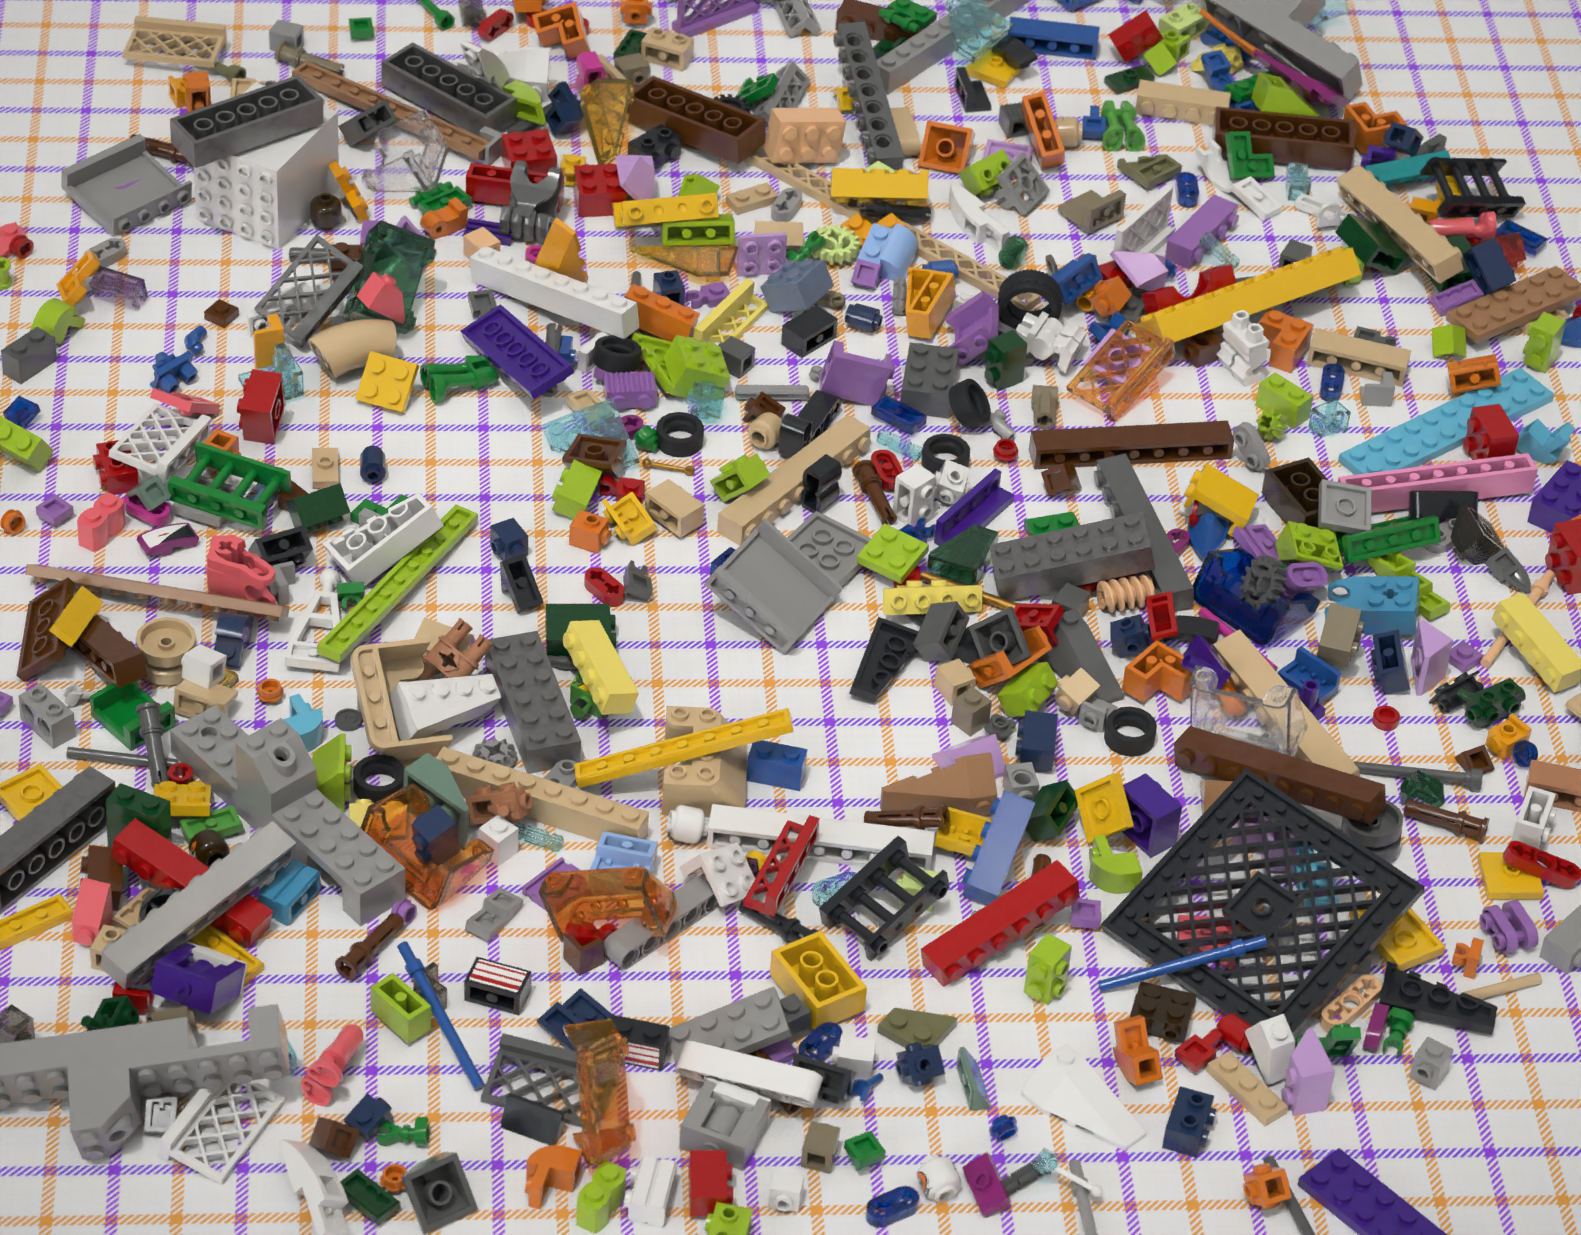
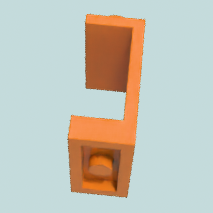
(997, 665)

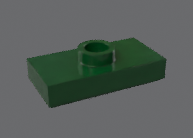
(630, 44)
(1128, 79)
(369, 1197)

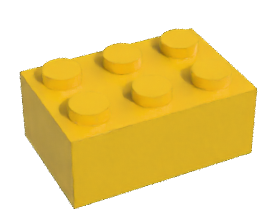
(819, 979)

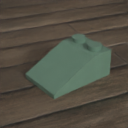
(439, 785)

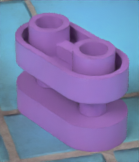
(1303, 578)
(1509, 927)

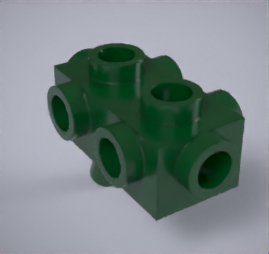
(1492, 702)
(112, 1013)

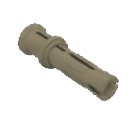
(298, 56)

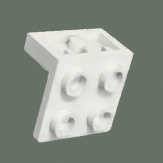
(726, 872)

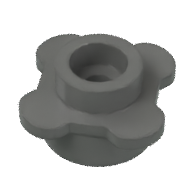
(1000, 726)

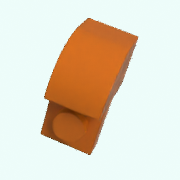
(1133, 1054)
(551, 1167)

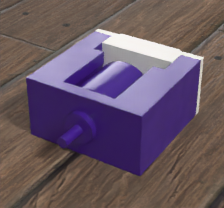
(199, 977)

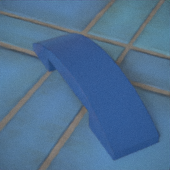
(1218, 73)

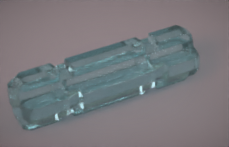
(1219, 250)
(899, 444)
(540, 837)

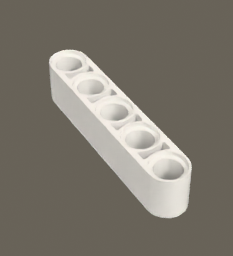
(749, 1072)

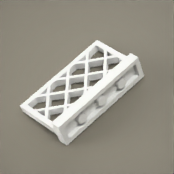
(1148, 227)
(178, 449)
(197, 1113)

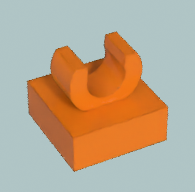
(1468, 956)

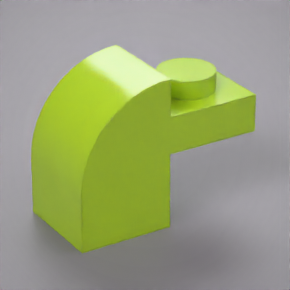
(56, 317)
(1113, 872)

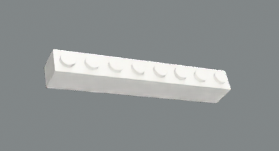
(554, 292)
(836, 843)

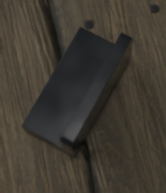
(971, 93)

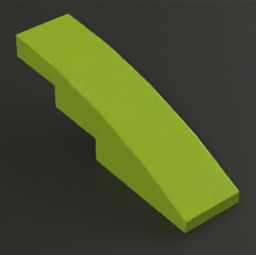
(1398, 565)

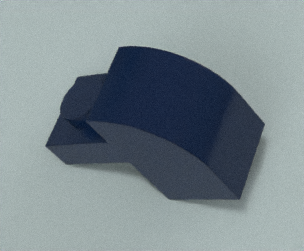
(565, 111)
(231, 635)

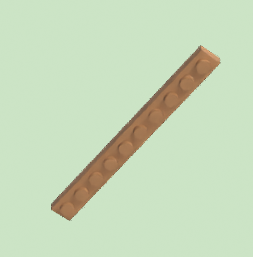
(365, 98)
(168, 594)

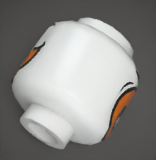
(938, 1178)

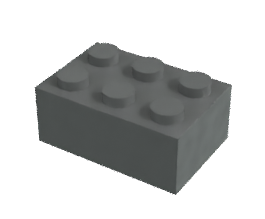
(928, 377)

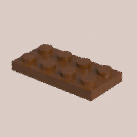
(39, 645)

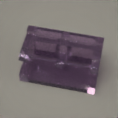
(119, 285)

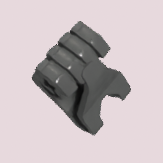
(531, 204)

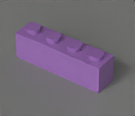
(1214, 216)

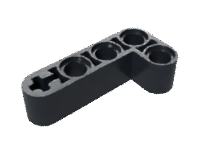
(809, 424)

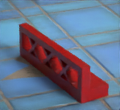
(786, 870)

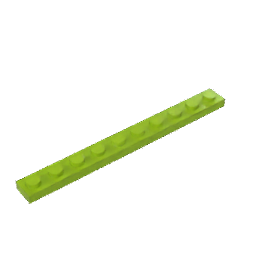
(396, 585)

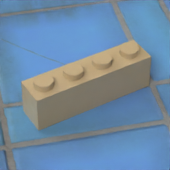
(1179, 102)
(1358, 356)

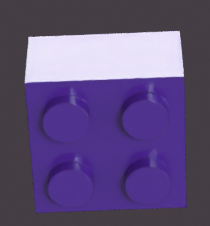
(1153, 814)

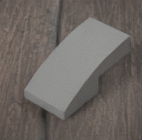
(495, 914)

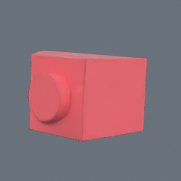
(383, 296)
(91, 911)

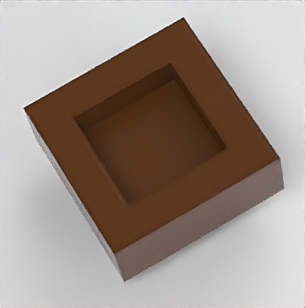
(221, 313)

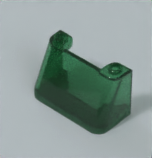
(401, 256)

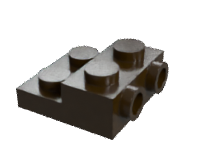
(1165, 1011)

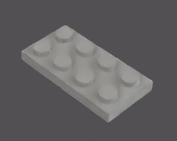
(737, 1026)

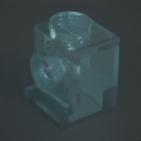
(1329, 418)

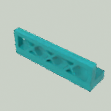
(1403, 170)

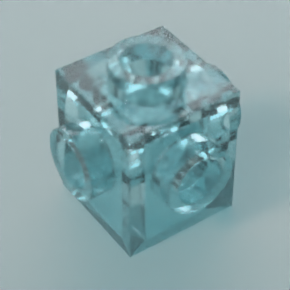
(706, 400)

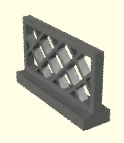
(330, 297)
(533, 1056)

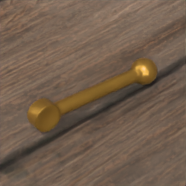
(688, 470)

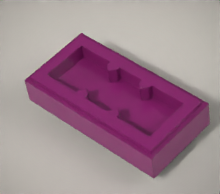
(986, 1184)

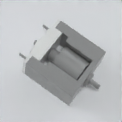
(725, 1120)

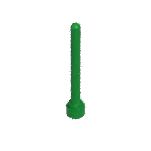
(443, 18)

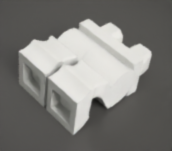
(1049, 336)
(1243, 348)

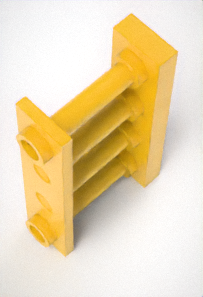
(665, 209)

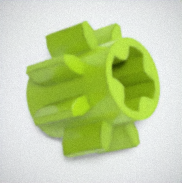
(1271, 424)

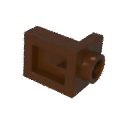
(762, 404)

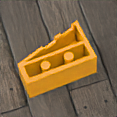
(927, 300)

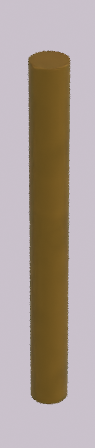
(986, 597)

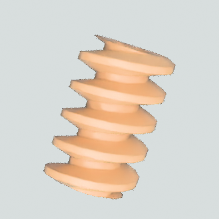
(1124, 592)

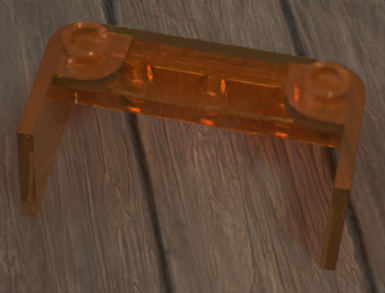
(601, 1090)

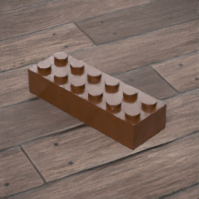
(698, 119)
(1289, 136)

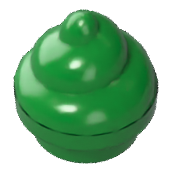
(646, 439)

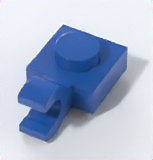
(1093, 125)

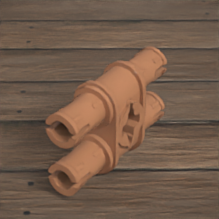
(448, 647)

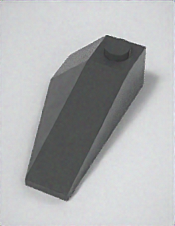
(1078, 650)

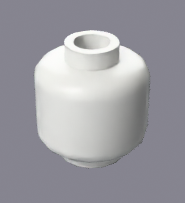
(687, 824)

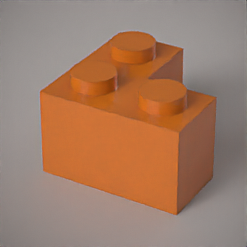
(565, 26)
(1368, 126)
(1287, 338)
(1155, 670)

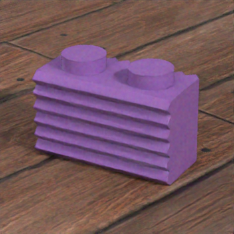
(631, 389)

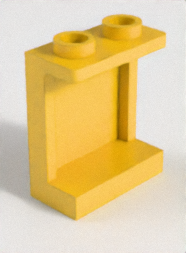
(1221, 495)

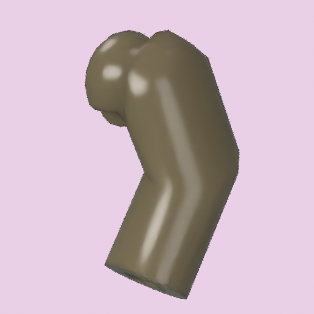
(832, 299)

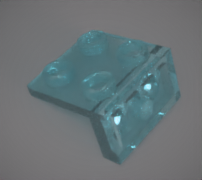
(283, 363)

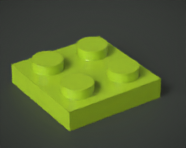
(892, 553)

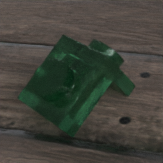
(1423, 787)

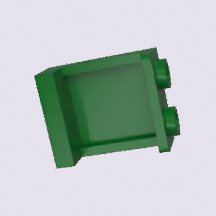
(117, 713)

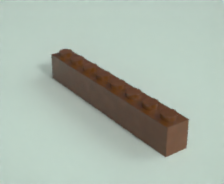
(1140, 442)
(1299, 779)

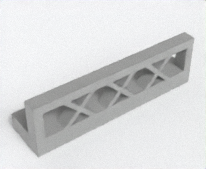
(802, 11)
(786, 80)

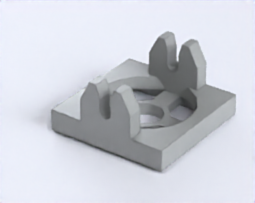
(1032, 179)

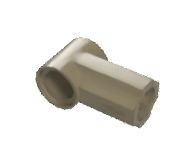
(1044, 401)

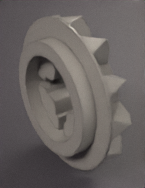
(506, 756)

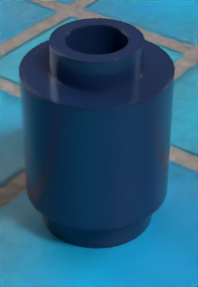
(863, 317)
(372, 464)

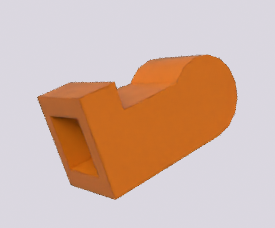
(445, 220)

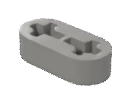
(786, 205)
(110, 251)

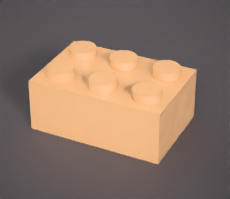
(804, 135)

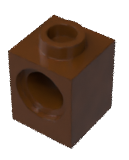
(1202, 348)

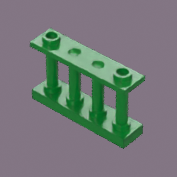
(228, 505)

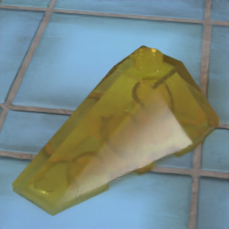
(604, 111)
(699, 261)

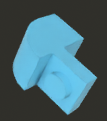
(1542, 443)
(306, 722)

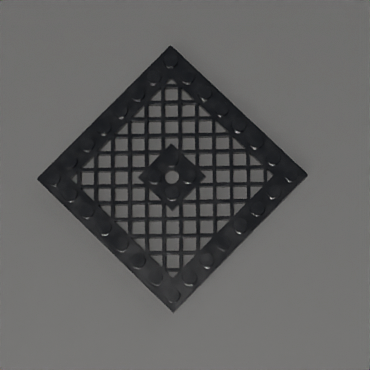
(1248, 798)

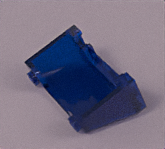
(1219, 592)

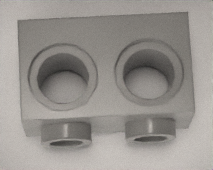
(47, 716)

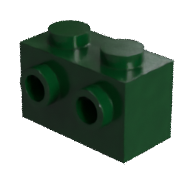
(1005, 360)
(317, 507)
(1052, 811)

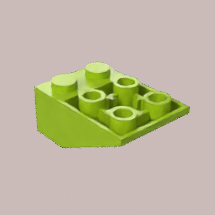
(1275, 95)

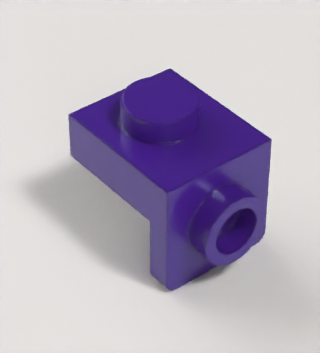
(1377, 155)

